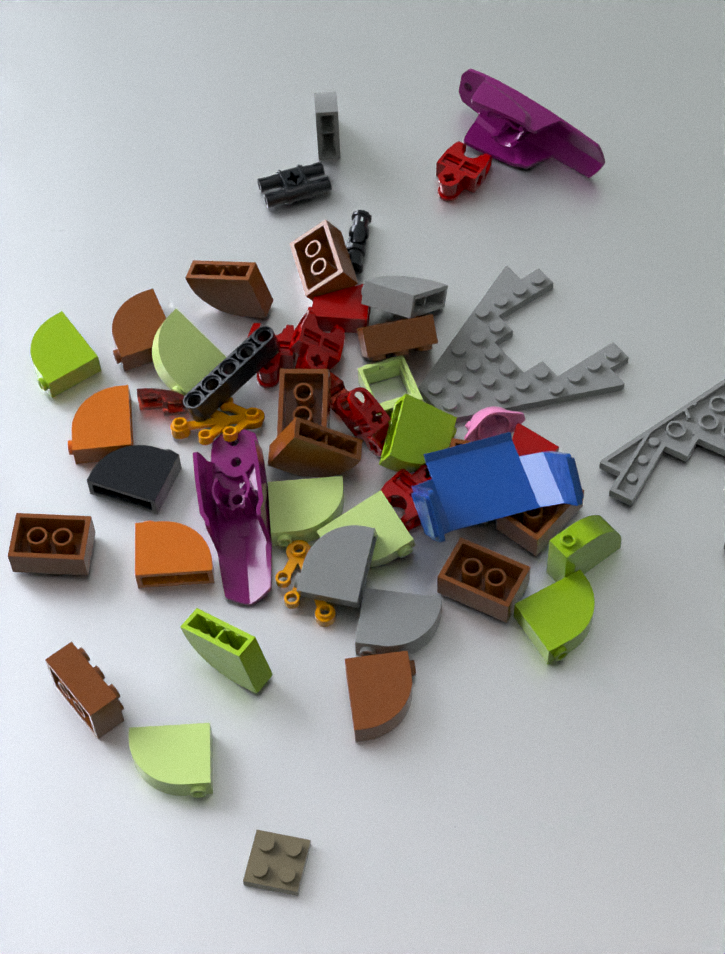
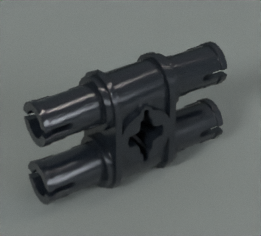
(294, 184)

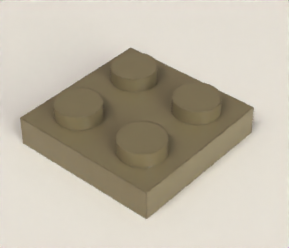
(277, 862)

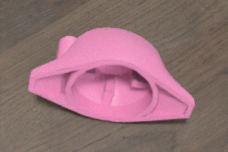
(492, 422)

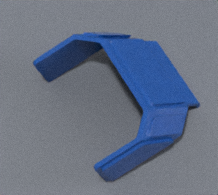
(491, 482)

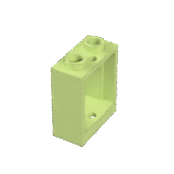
(389, 368)

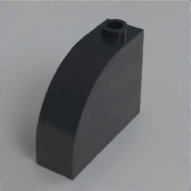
(136, 476)

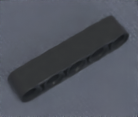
(231, 374)

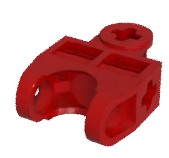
(460, 172)
(314, 346)
(269, 375)
(372, 427)
(399, 494)

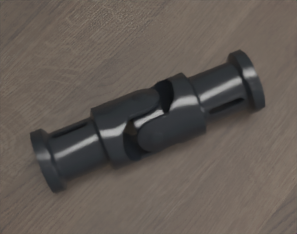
(358, 238)

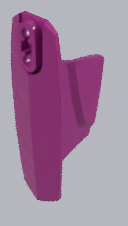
(522, 130)
(237, 515)

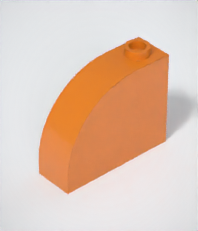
(102, 425)
(171, 555)

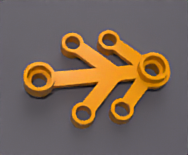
(220, 422)
(294, 560)

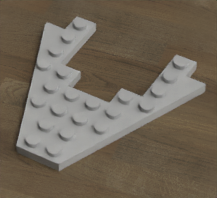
(480, 375)
(678, 434)

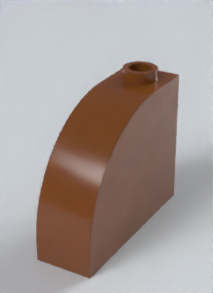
(231, 287)
(135, 329)
(314, 450)
(379, 692)

